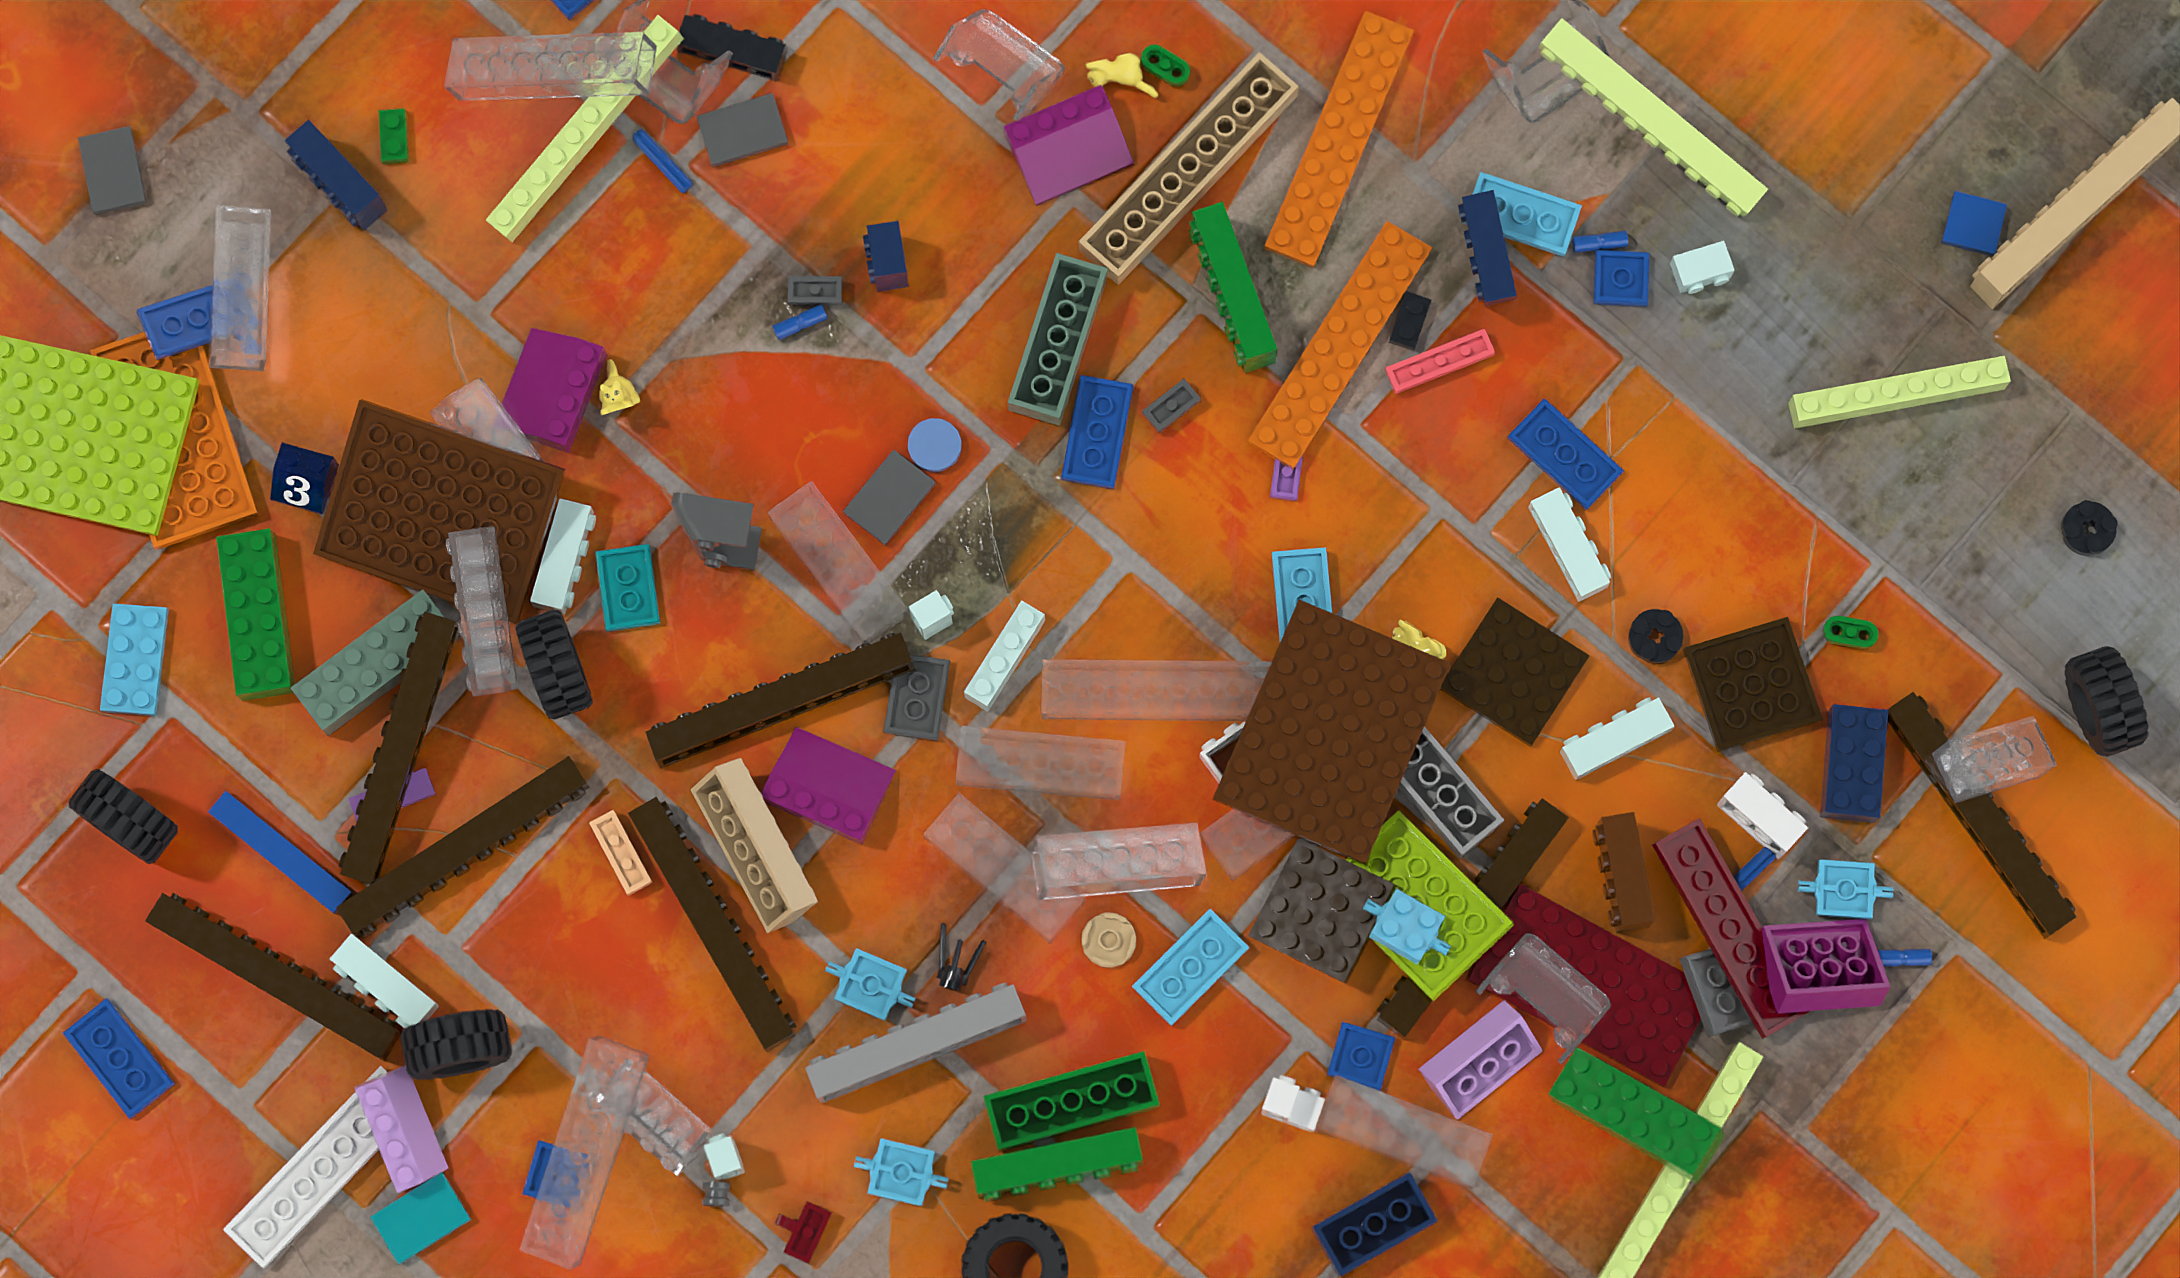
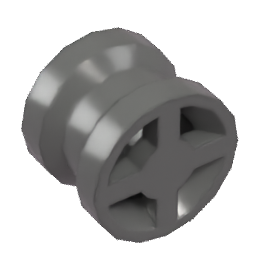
(716, 1194)

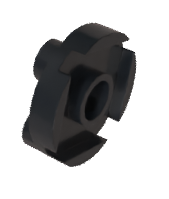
(2103, 522)
(1649, 650)

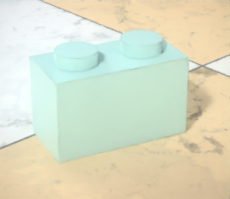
(1702, 267)
(931, 614)
(724, 1157)

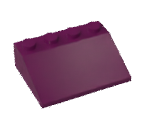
(1068, 145)
(553, 387)
(828, 785)
(1823, 966)

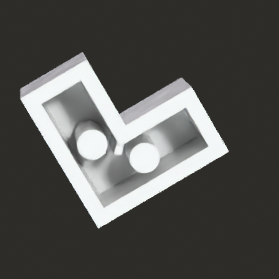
(1293, 1105)

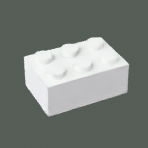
(1762, 815)

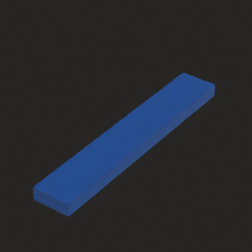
(279, 852)

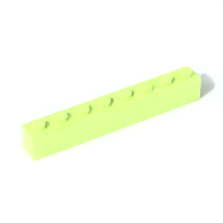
(1899, 392)

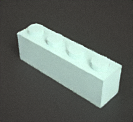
(1569, 544)
(562, 556)
(1004, 656)
(1616, 738)
(383, 982)

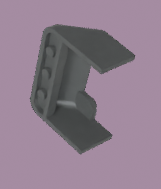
(718, 529)

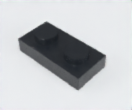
(1410, 321)

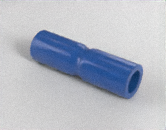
(1603, 241)
(796, 323)
(1907, 957)

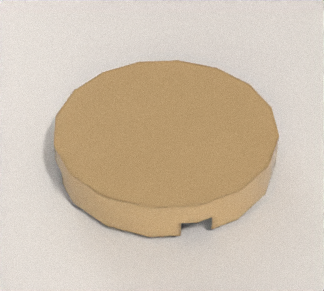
(1108, 940)

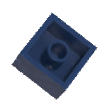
(888, 261)

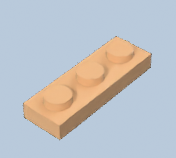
(620, 852)

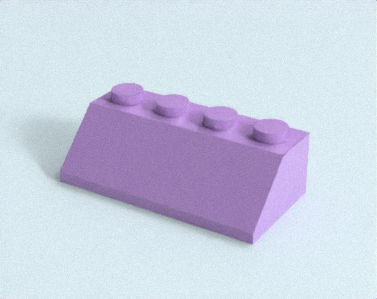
(1481, 1059)
(401, 1128)

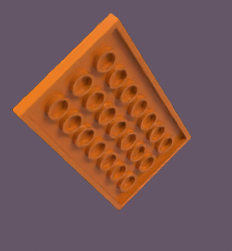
(209, 478)

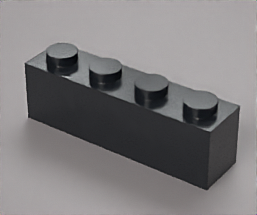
(750, 52)

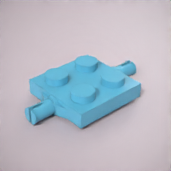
(1845, 889)
(1407, 926)
(870, 984)
(901, 1172)

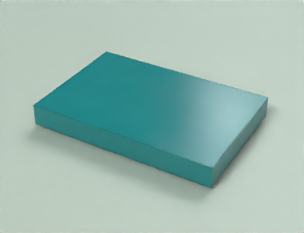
(627, 588)
(420, 1218)

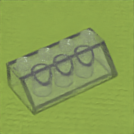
(479, 414)
(666, 1126)

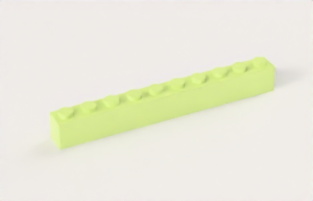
(1652, 118)
(571, 146)
(1670, 1184)

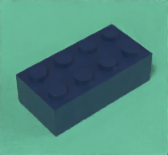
(339, 179)
(1489, 248)
(1854, 763)
(1374, 1224)

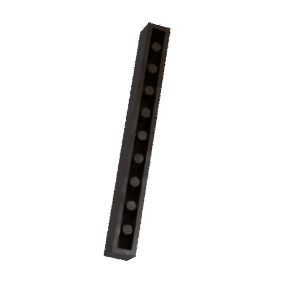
(779, 700)
(399, 748)
(1984, 823)
(463, 847)
(1497, 884)
(711, 923)
(273, 976)

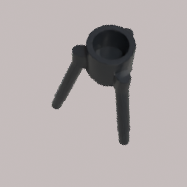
(952, 976)

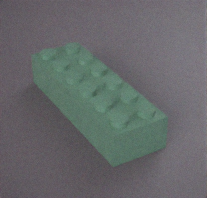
(1057, 339)
(363, 668)

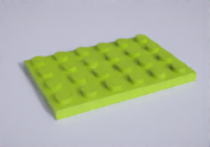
(1427, 875)

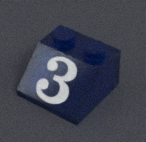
(302, 478)

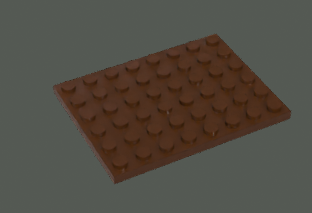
(415, 483)
(1331, 731)

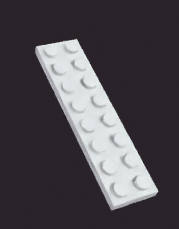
(305, 1183)

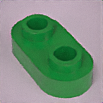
(1166, 66)
(1850, 632)

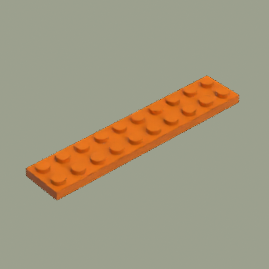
(1339, 139)
(1339, 345)

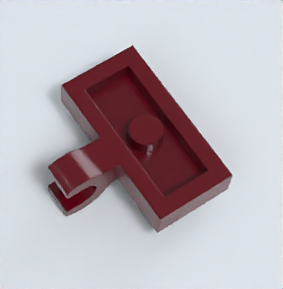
(805, 1231)

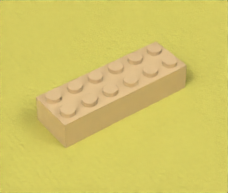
(754, 845)

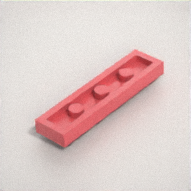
(1439, 361)

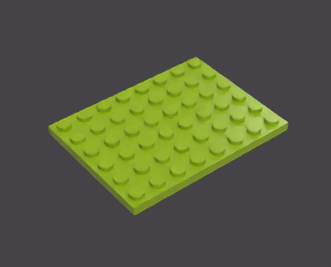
(90, 434)

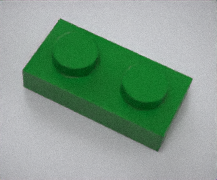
(393, 136)

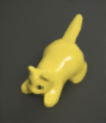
(1123, 70)
(616, 391)
(1413, 637)

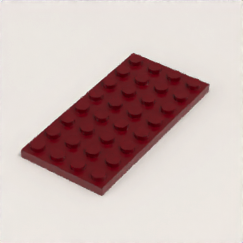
(1649, 999)

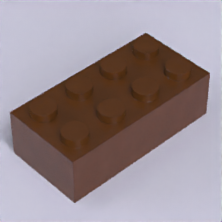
(1624, 872)

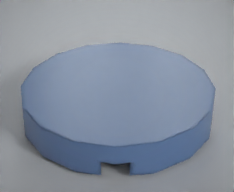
(934, 445)

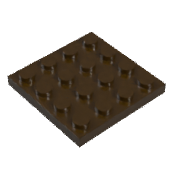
(1514, 672)
(1752, 684)
(1319, 911)

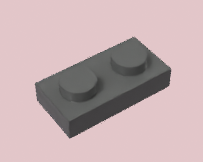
(814, 290)
(1171, 406)

